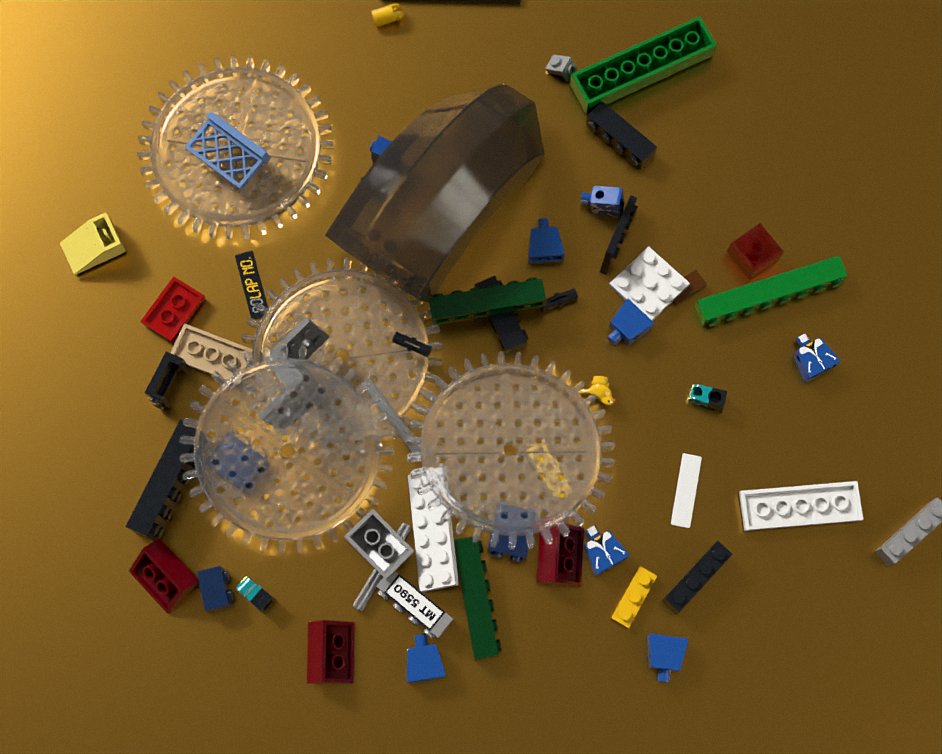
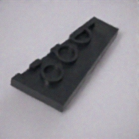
(619, 236)

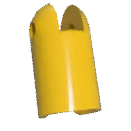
(387, 14)

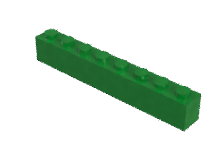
(771, 291)

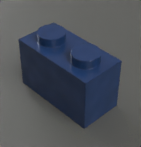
(215, 588)

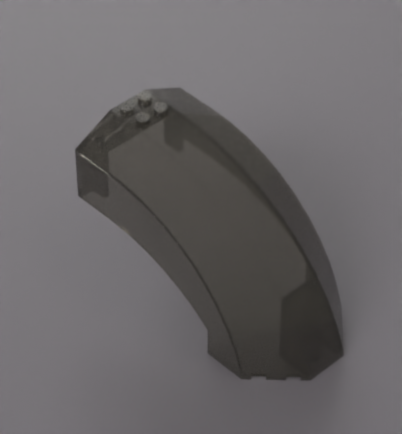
(439, 186)

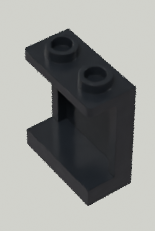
(163, 378)

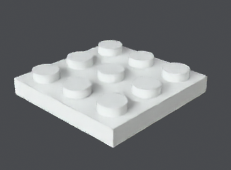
(649, 283)

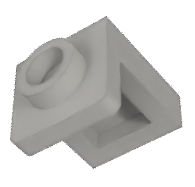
(561, 66)

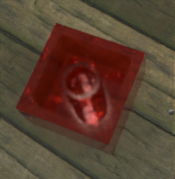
(755, 251)

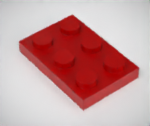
(172, 309)

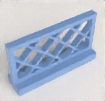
(235, 137)

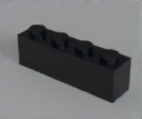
(621, 135)
(506, 324)
(696, 577)

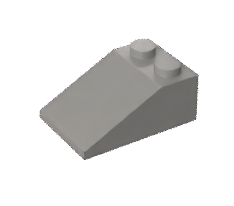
(378, 544)

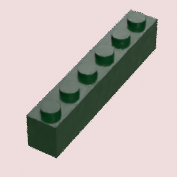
(487, 301)
(476, 600)

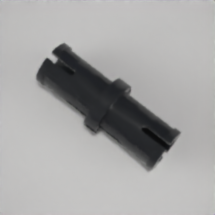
(560, 299)
(400, 340)

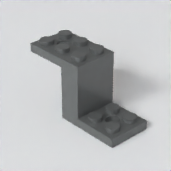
(314, 338)

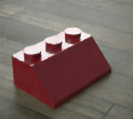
(561, 559)
(163, 575)
(330, 652)

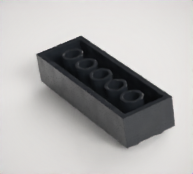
(163, 487)

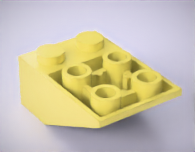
(92, 244)

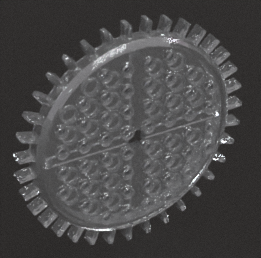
(208, 88)
(377, 292)
(290, 374)
(550, 391)

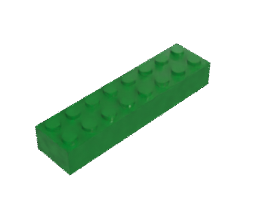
(643, 64)

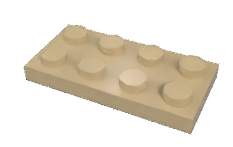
(207, 351)

